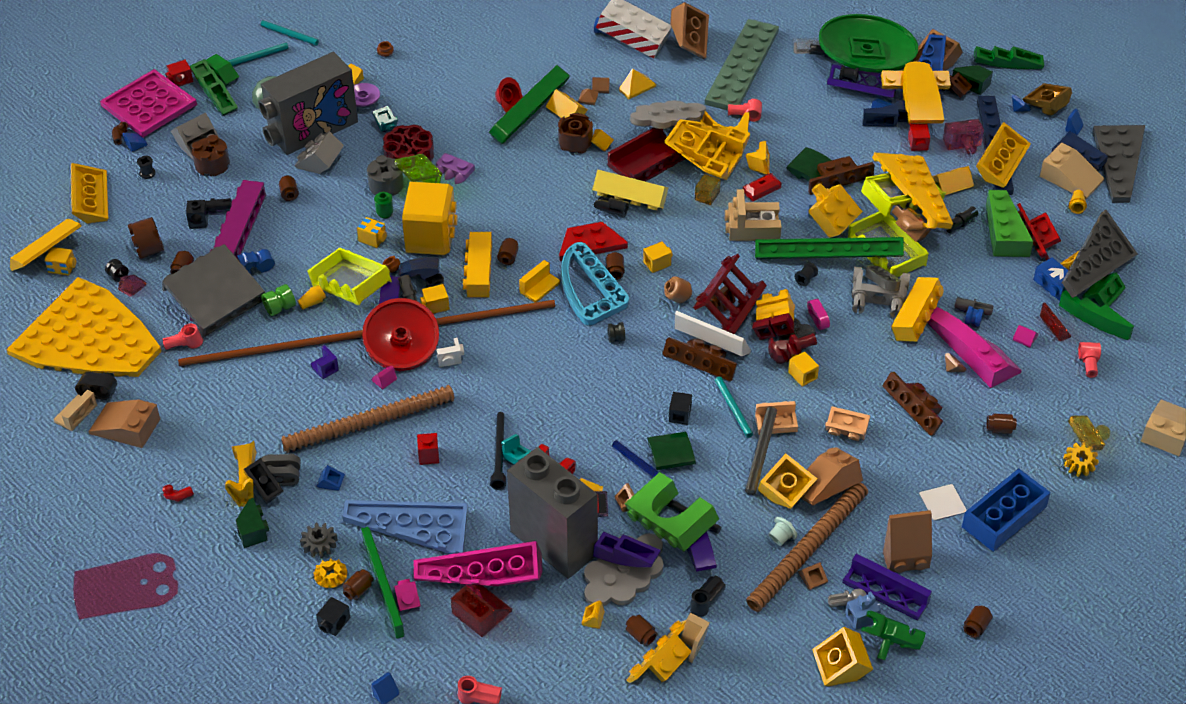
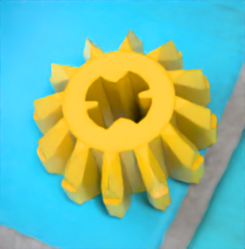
(1088, 458)

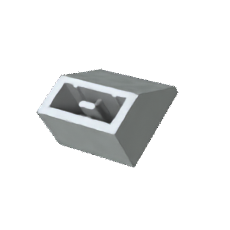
(193, 131)
(319, 153)

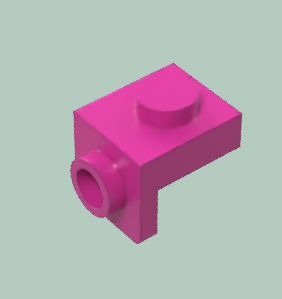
(406, 595)

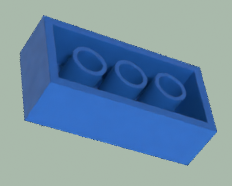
(1005, 509)

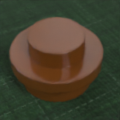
(385, 48)
(392, 263)

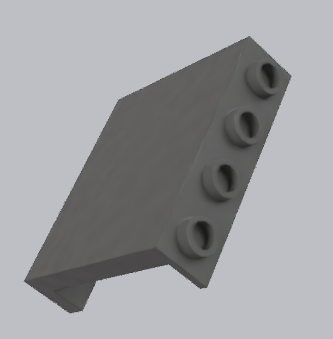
(214, 289)

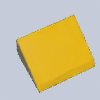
(601, 139)
(593, 615)

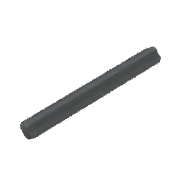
(761, 450)

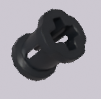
(849, 74)
(146, 169)
(803, 277)

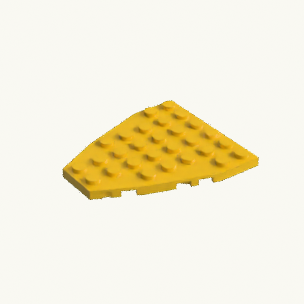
(87, 333)

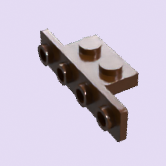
(842, 172)
(701, 356)
(916, 402)

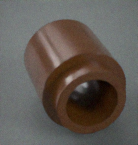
(288, 188)
(508, 251)
(182, 258)
(615, 265)
(1001, 423)
(357, 584)
(977, 621)
(641, 629)

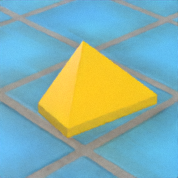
(636, 84)

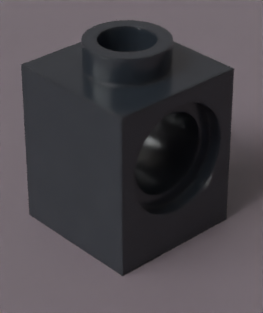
(197, 214)
(680, 408)
(333, 616)

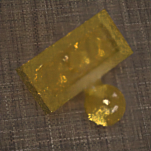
(1088, 433)

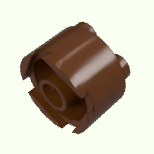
(575, 133)
(210, 156)
(146, 237)

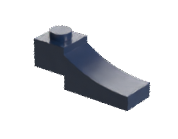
(885, 116)

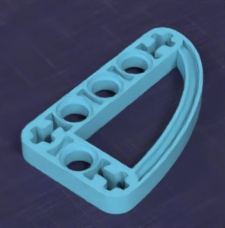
(610, 296)

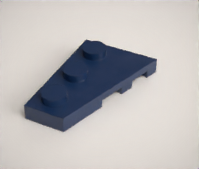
(1089, 152)

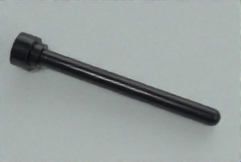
(498, 479)

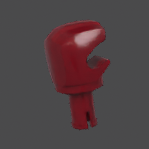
(784, 350)

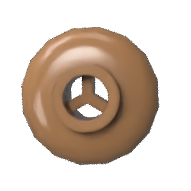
(678, 289)

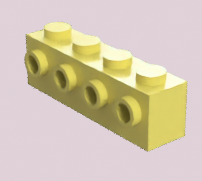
(631, 189)

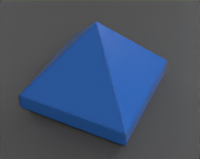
(1019, 105)

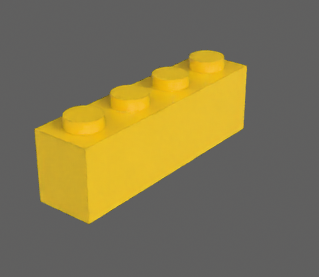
(479, 264)
(917, 309)

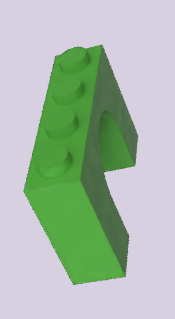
(679, 530)

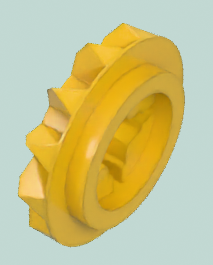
(333, 579)

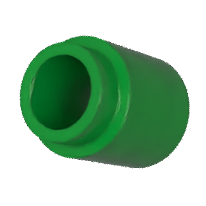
(383, 204)

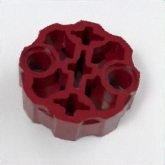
(408, 141)

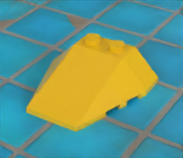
(709, 147)

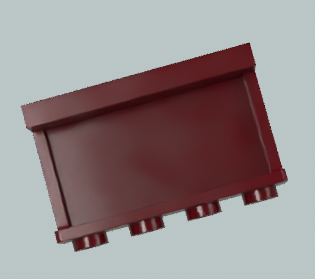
(644, 156)

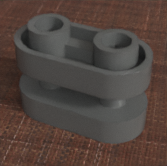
(284, 468)

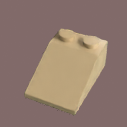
(1070, 171)
(1166, 428)

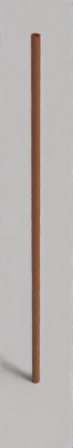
(357, 334)

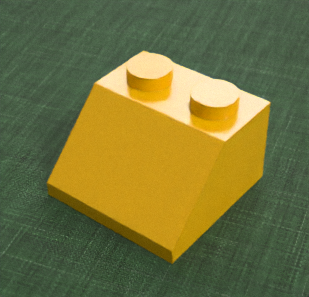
(786, 482)
(842, 658)

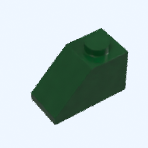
(977, 76)

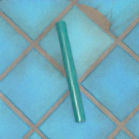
(288, 32)
(258, 54)
(734, 407)

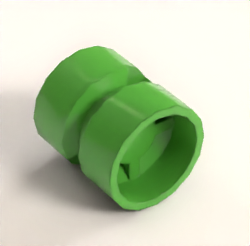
(279, 299)

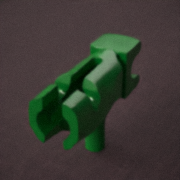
(893, 632)

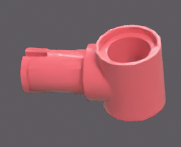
(753, 106)
(188, 336)
(1090, 353)

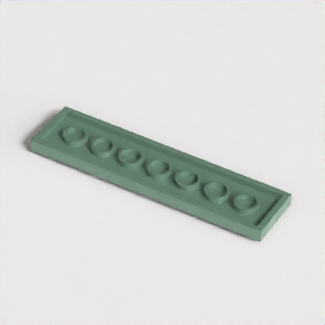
(742, 64)

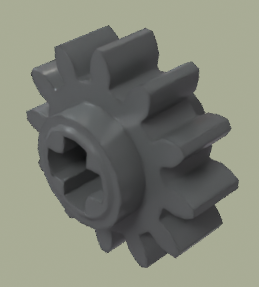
(318, 540)

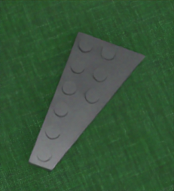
(1123, 148)
(1100, 255)

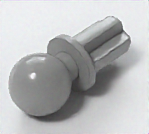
(842, 598)

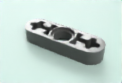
(883, 278)

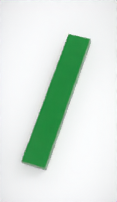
(382, 581)

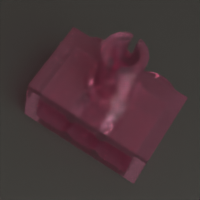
(963, 135)

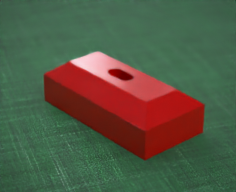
(762, 187)

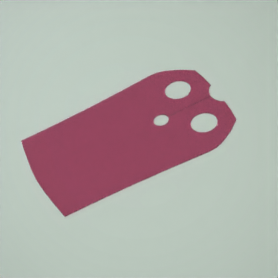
(118, 586)

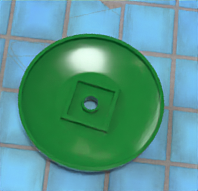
(868, 43)

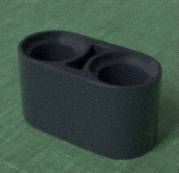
(100, 384)

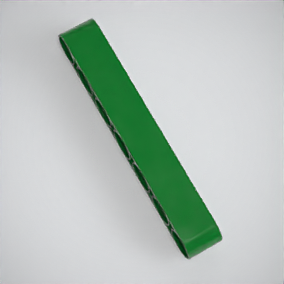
(529, 104)

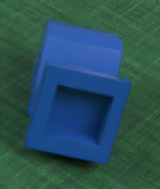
(261, 260)

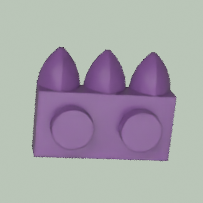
(454, 168)

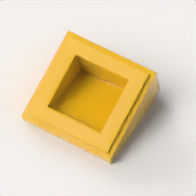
(357, 73)

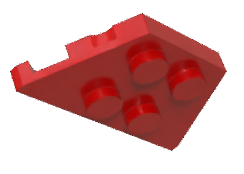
(596, 236)

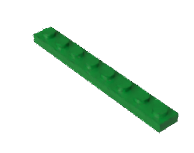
(829, 248)

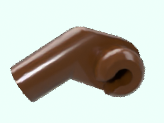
(117, 132)

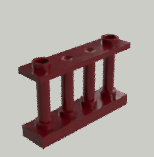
(745, 301)

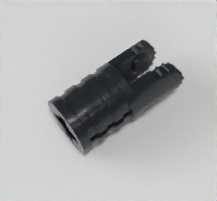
(612, 206)

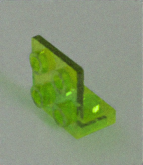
(419, 168)

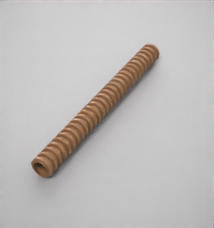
(368, 418)
(806, 547)

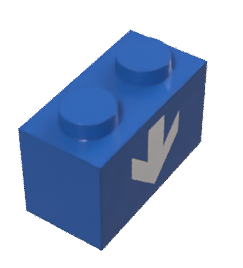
(1050, 277)

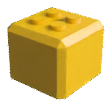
(429, 218)

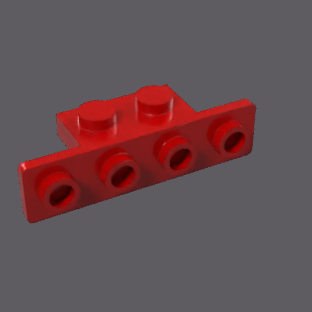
(1043, 231)

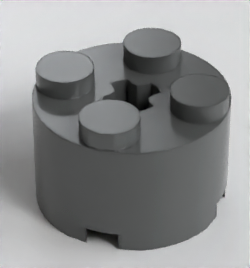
(384, 176)

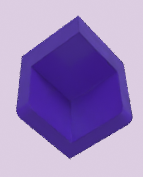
(326, 364)

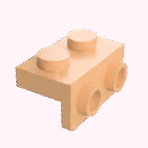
(785, 418)
(847, 423)

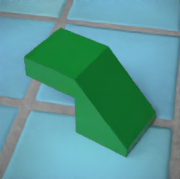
(222, 68)

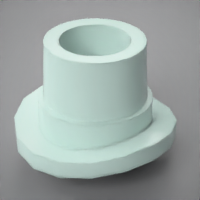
(782, 531)

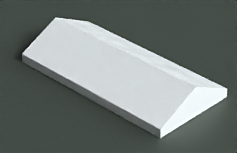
(711, 334)

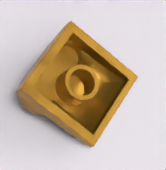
(1049, 98)

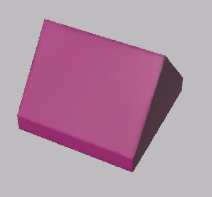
(1025, 336)
(385, 377)

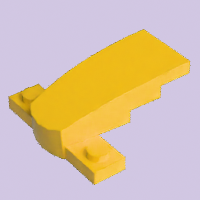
(919, 90)

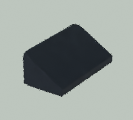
(263, 481)

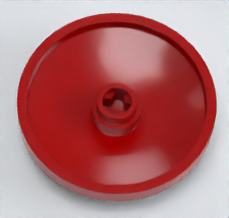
(400, 334)

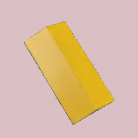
(1002, 156)
(89, 193)
(43, 244)

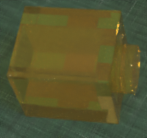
(707, 189)

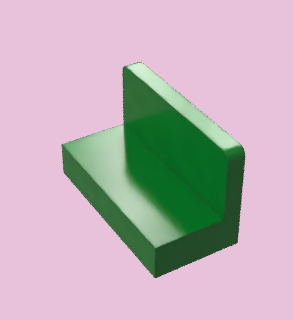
(1106, 289)

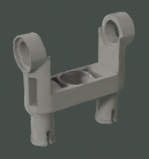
(866, 293)

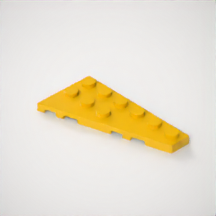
(916, 181)

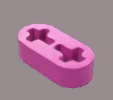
(818, 314)

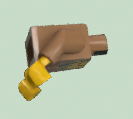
(913, 223)

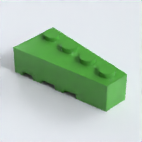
(1006, 227)

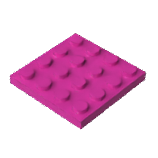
(148, 103)

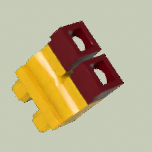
(773, 313)

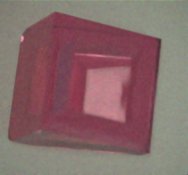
(131, 285)

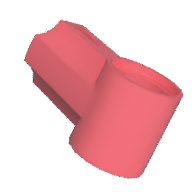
(479, 691)

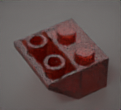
(479, 608)

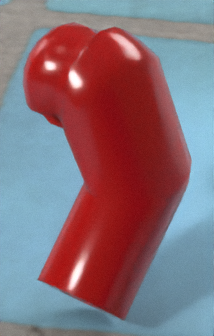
(175, 495)

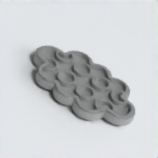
(666, 114)
(620, 582)

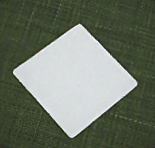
(943, 502)

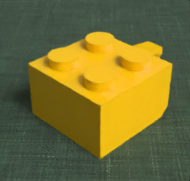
(833, 209)

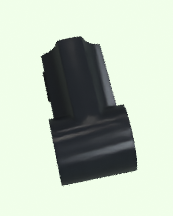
(705, 596)

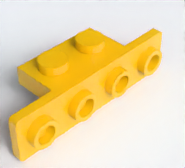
(665, 657)

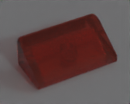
(1054, 323)

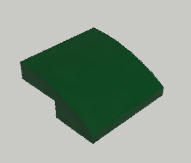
(806, 164)
(671, 450)

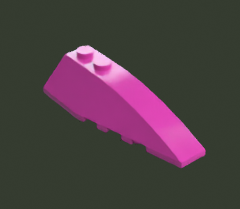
(979, 353)
(484, 567)

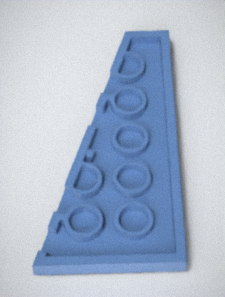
(424, 523)

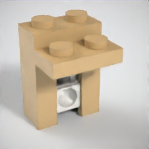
(752, 219)

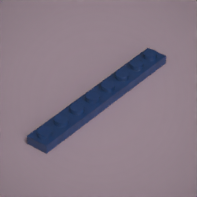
(991, 124)

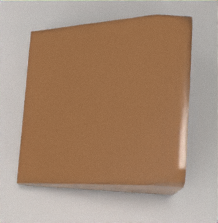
(813, 575)

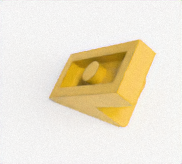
(759, 160)

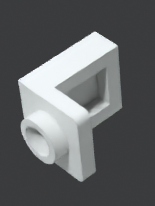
(450, 355)

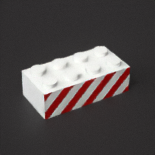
(634, 27)

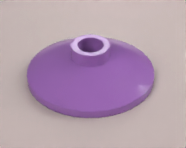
(366, 94)

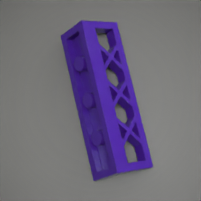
(858, 86)
(890, 584)

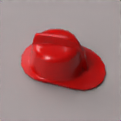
(508, 93)

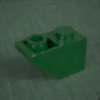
(250, 525)

